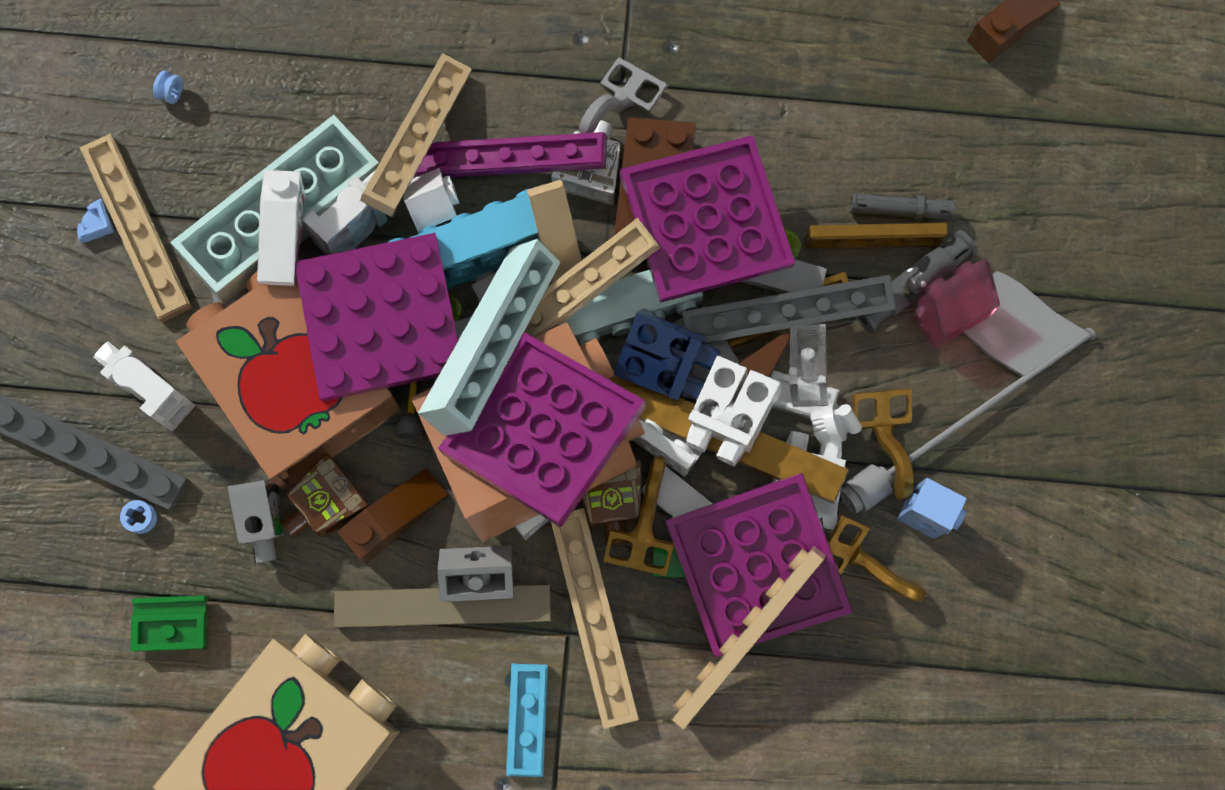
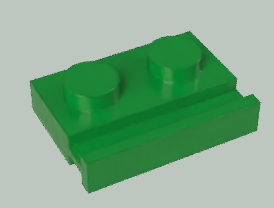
(169, 623)

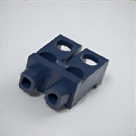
(664, 357)

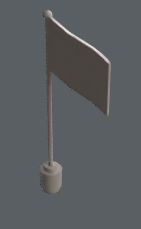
(1018, 335)

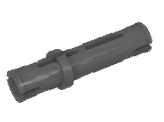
(902, 206)

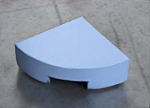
(95, 222)

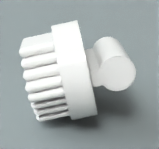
(834, 423)

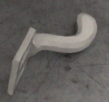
(624, 96)

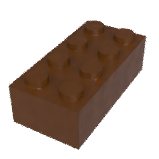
(647, 142)

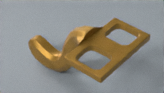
(883, 427)
(642, 535)
(853, 554)

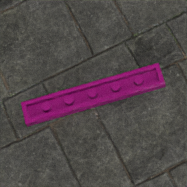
(517, 155)

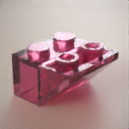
(957, 303)

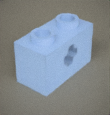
(933, 509)

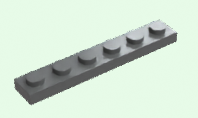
(792, 308)
(91, 454)

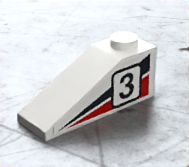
(280, 227)

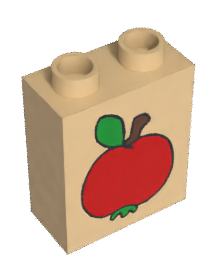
(287, 728)

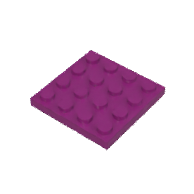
(709, 218)
(377, 316)
(545, 430)
(740, 550)

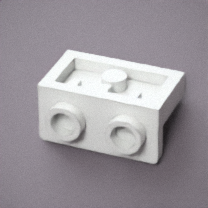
(674, 449)

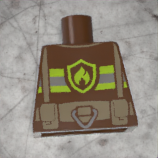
(323, 500)
(614, 503)

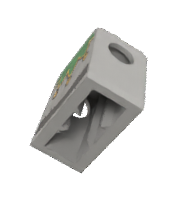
(252, 502)

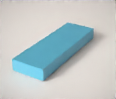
(527, 720)

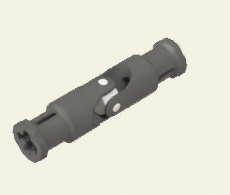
(934, 265)

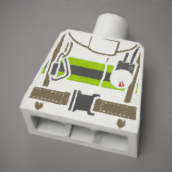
(595, 183)

